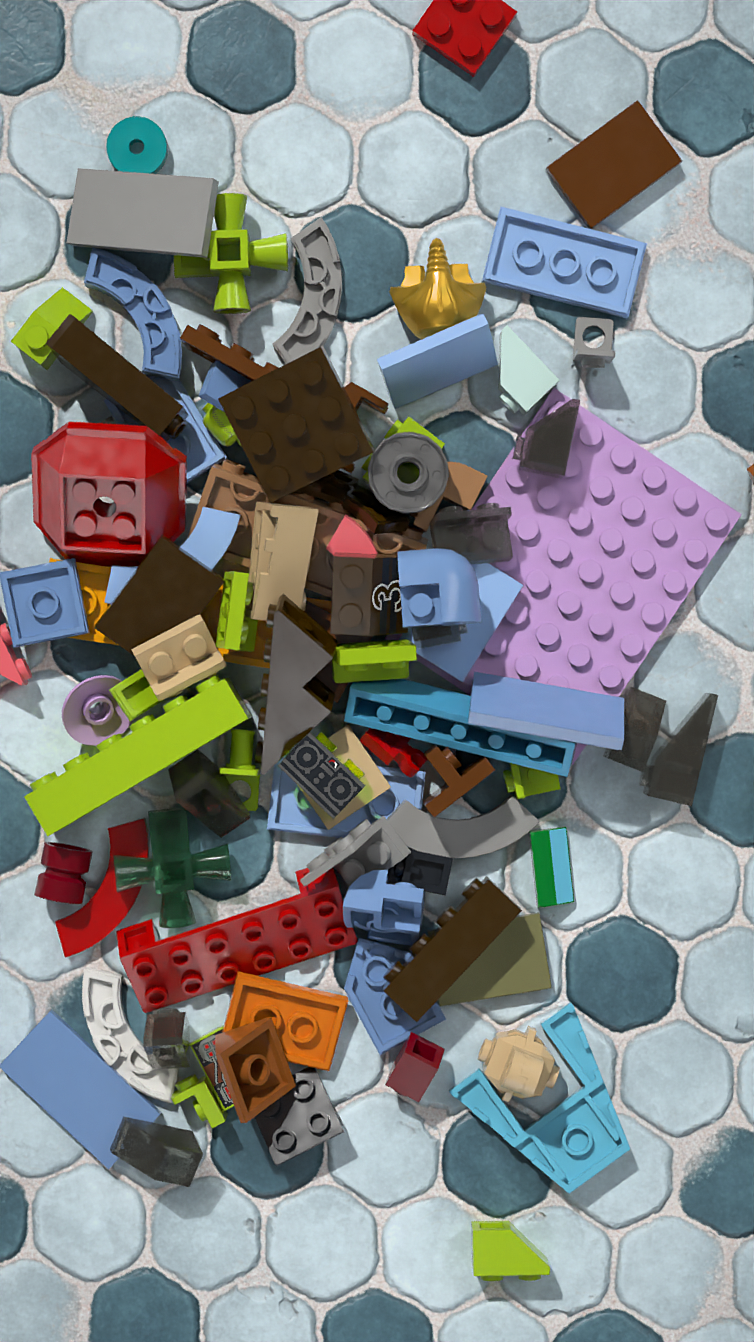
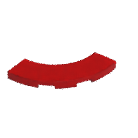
(107, 906)

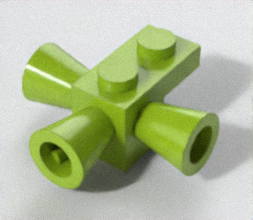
(232, 255)

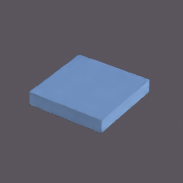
(44, 602)

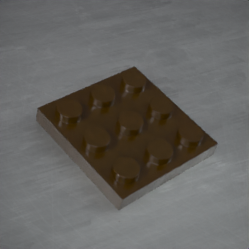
(296, 424)

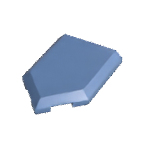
(381, 1016)

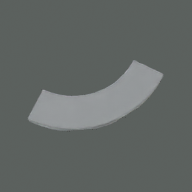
(321, 293)
(464, 836)

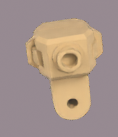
(518, 1064)

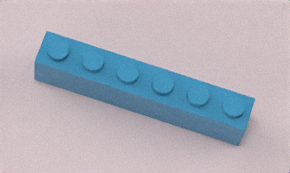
(442, 719)

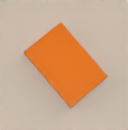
(303, 1017)

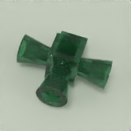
(172, 866)

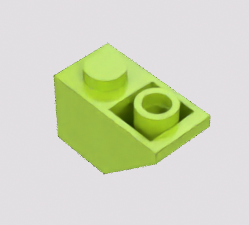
(504, 1251)

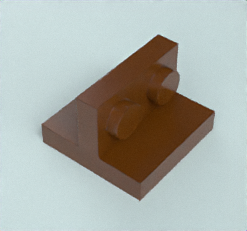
(456, 783)

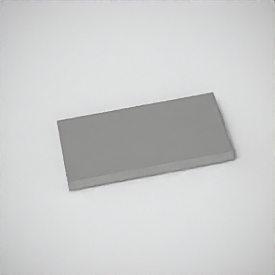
(142, 212)

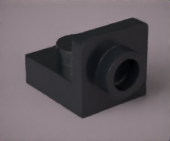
(425, 871)

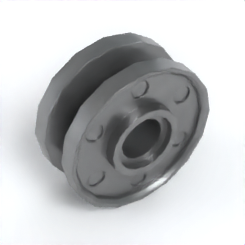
(402, 449)

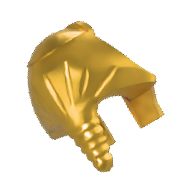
(440, 297)

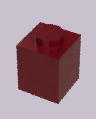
(415, 1067)

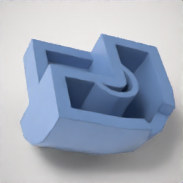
(437, 588)
(384, 909)

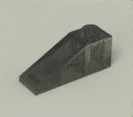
(678, 761)

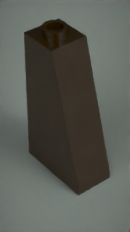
(116, 379)

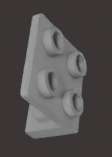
(361, 851)

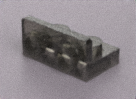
(475, 534)

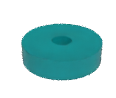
(136, 130)

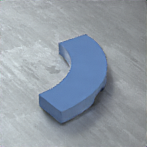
(145, 306)

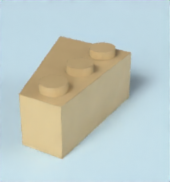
(280, 555)

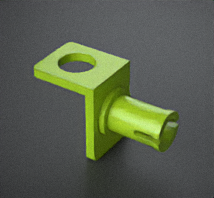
(241, 766)

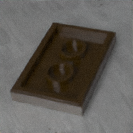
(159, 596)

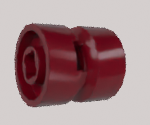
(63, 873)

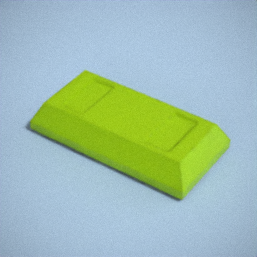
(134, 695)

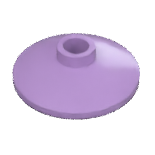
(95, 724)

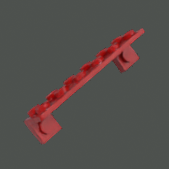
(246, 943)

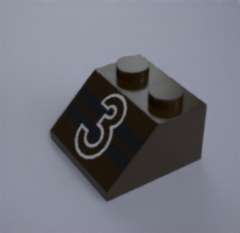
(366, 595)

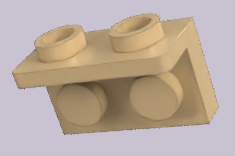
(179, 658)

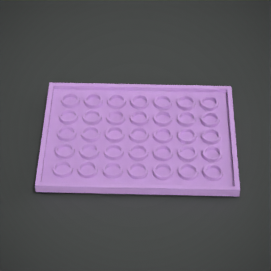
(597, 560)

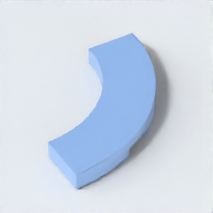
(206, 543)

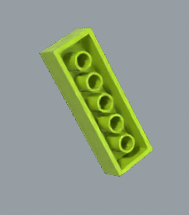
(132, 759)

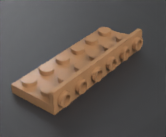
(237, 492)

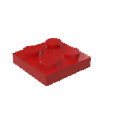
(464, 29)

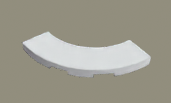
(116, 1039)

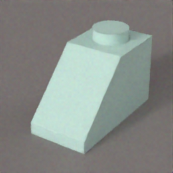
(521, 374)

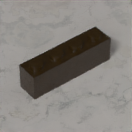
(451, 948)

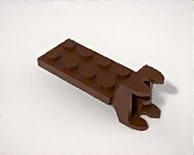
(208, 346)

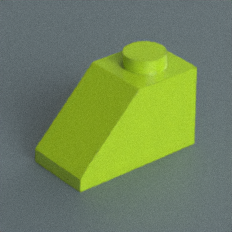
(44, 322)

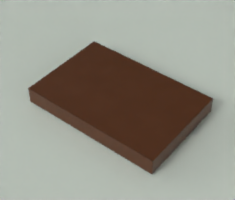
(613, 165)

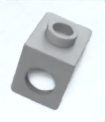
(593, 356)

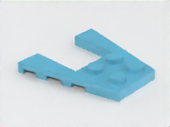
(574, 1136)

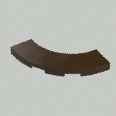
(357, 500)

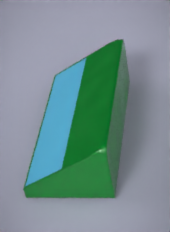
(551, 866)

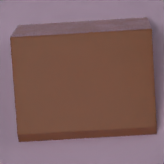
(253, 1067)

